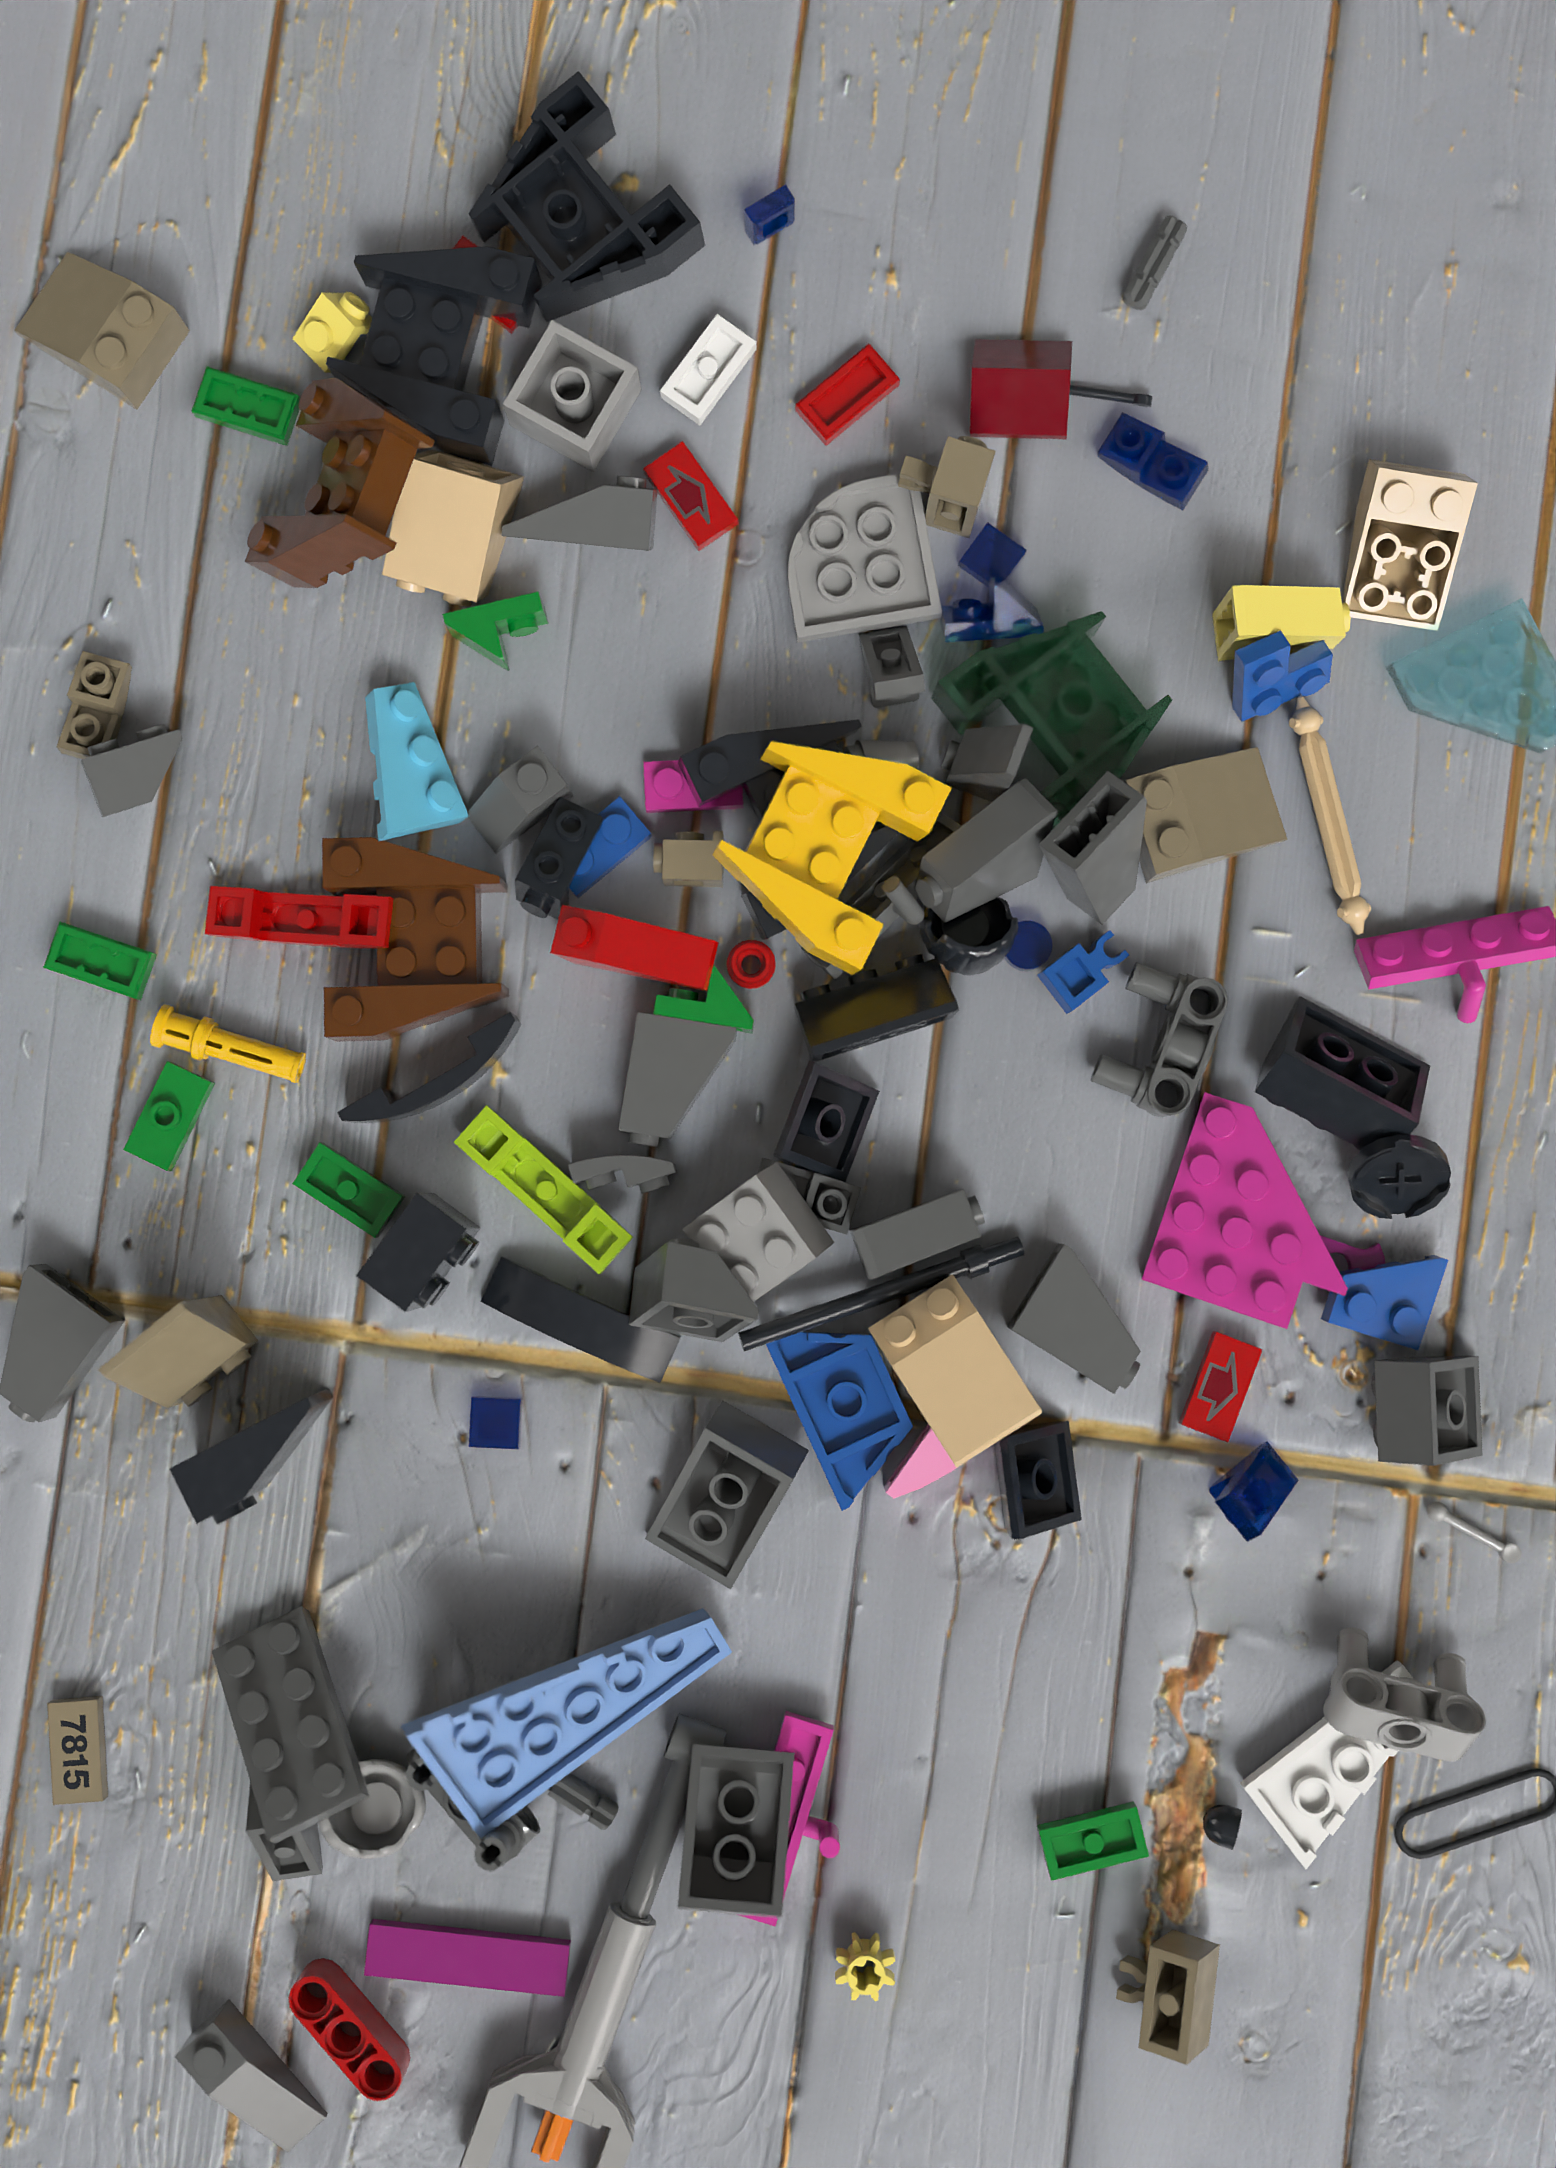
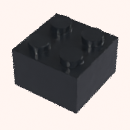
(420, 1252)

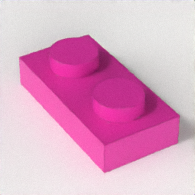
(669, 792)

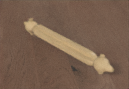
(1330, 816)

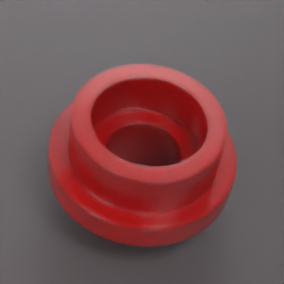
(743, 950)

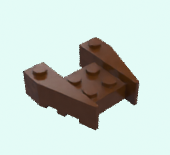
(354, 496)
(433, 939)

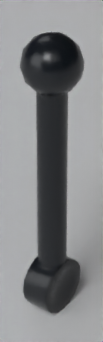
(1134, 399)

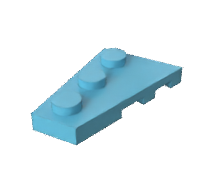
(412, 772)

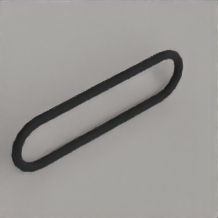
(1466, 1795)

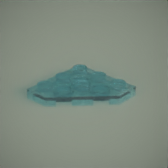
(1486, 679)

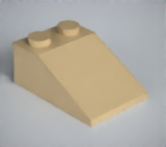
(955, 1370)

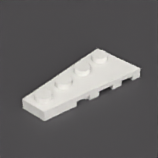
(1316, 1782)

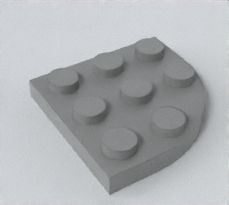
(862, 562)

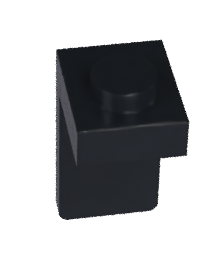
(555, 859)

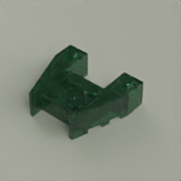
(1067, 693)

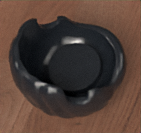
(972, 940)

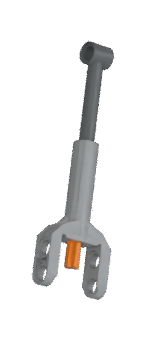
(573, 2077)

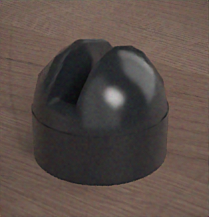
(1222, 1825)

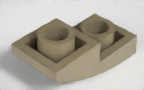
(97, 706)

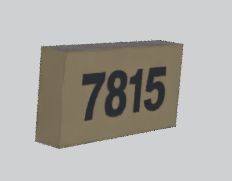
(77, 1750)

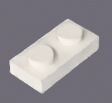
(708, 369)

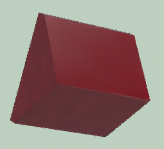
(1020, 389)

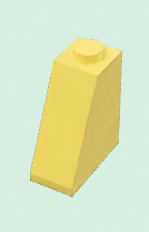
(1299, 612)

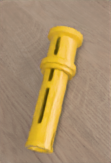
(205, 1039)

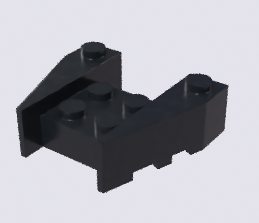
(570, 214)
(427, 337)
(736, 763)

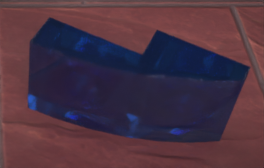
(1151, 462)

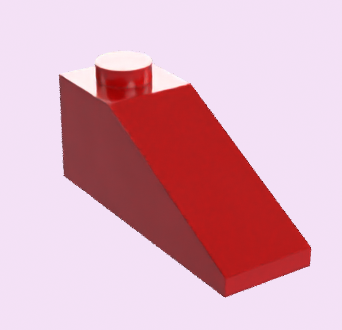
(633, 948)

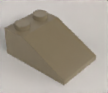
(104, 328)
(1206, 813)
(183, 1352)

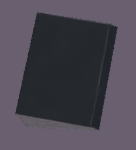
(826, 1122)
(1037, 1479)

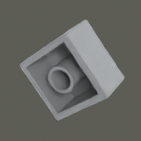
(572, 395)
(762, 1231)

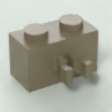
(954, 485)
(1175, 1994)

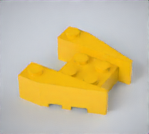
(815, 837)

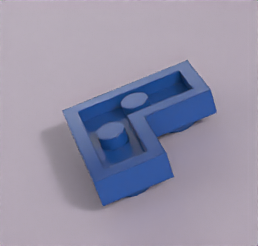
(1271, 675)

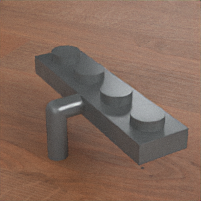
(892, 887)

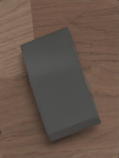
(637, 1170)
(828, 1198)

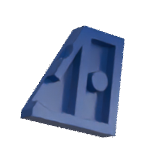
(1388, 1300)

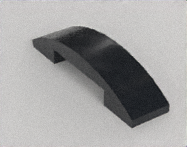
(489, 1045)
(578, 1320)

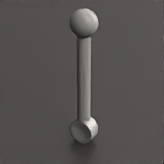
(1507, 1551)

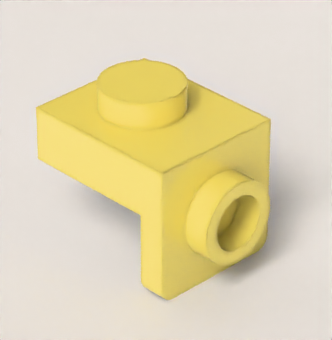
(333, 327)

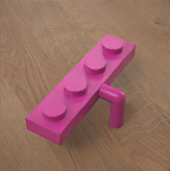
(1458, 949)
(809, 1743)

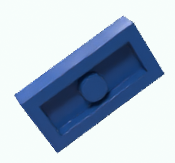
(616, 840)

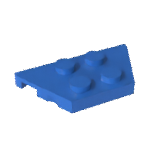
(842, 1404)

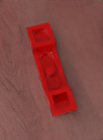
(299, 918)

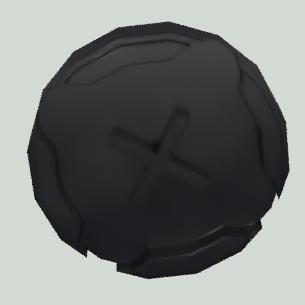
(1399, 1176)

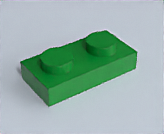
(348, 1190)
(1092, 1840)

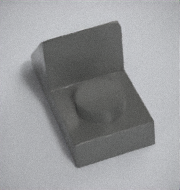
(891, 667)

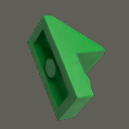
(484, 624)
(720, 1008)

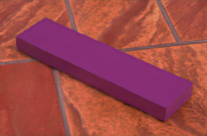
(467, 1957)

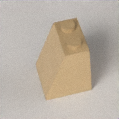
(451, 526)

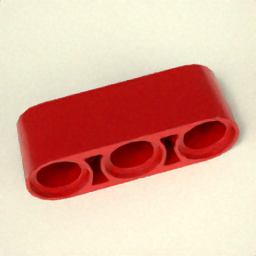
(350, 2053)

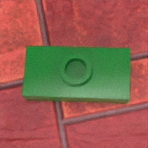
(246, 406)
(100, 960)
(169, 1116)

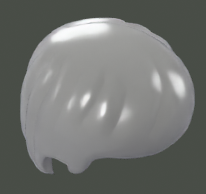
(382, 1820)

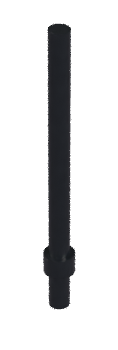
(971, 1262)

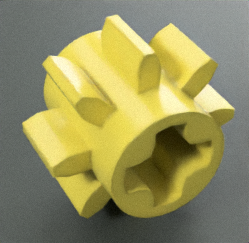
(873, 1977)

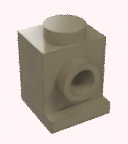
(689, 860)

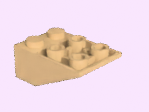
(1406, 543)

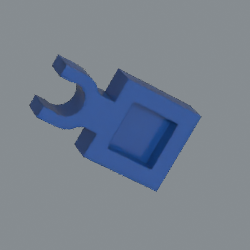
(1078, 973)

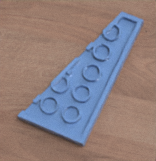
(533, 1732)

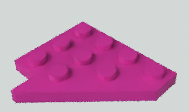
(1237, 1222)

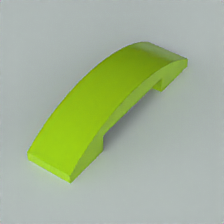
(544, 1189)

